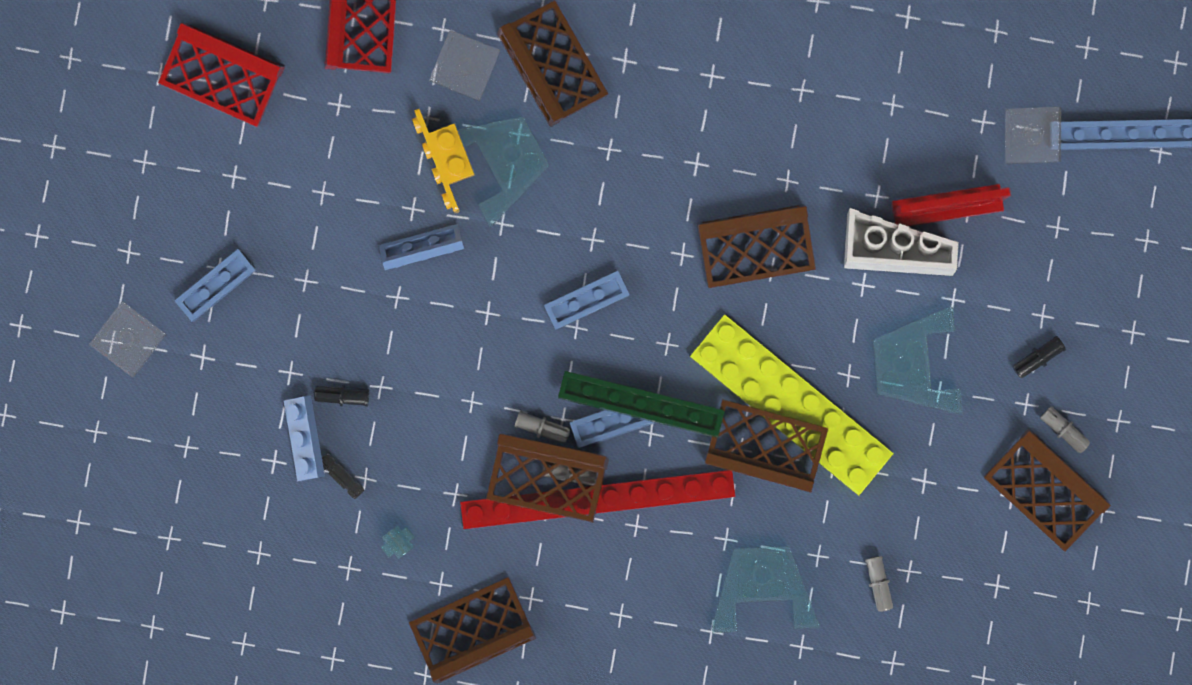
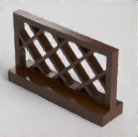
(530, 71)
(753, 222)
(553, 454)
(761, 469)
(1064, 473)
(475, 654)

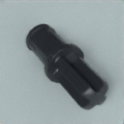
(1039, 357)
(341, 395)

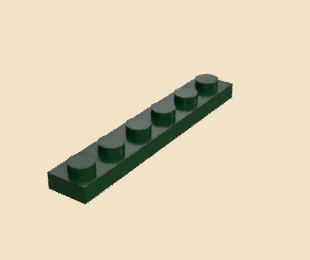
(641, 404)

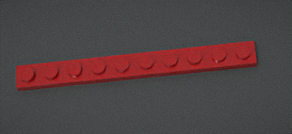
(612, 498)

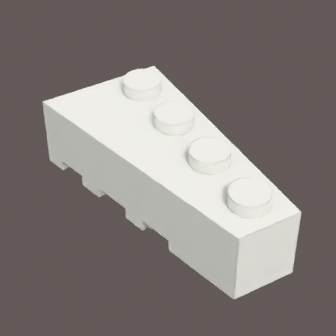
(896, 248)

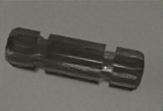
(341, 476)

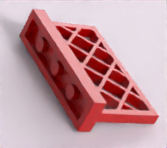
(336, 34)
(231, 53)
(950, 205)

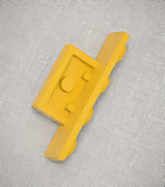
(448, 155)

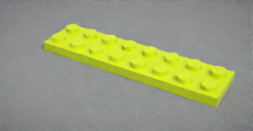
(774, 387)

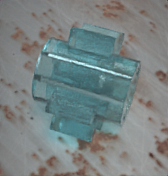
(398, 542)

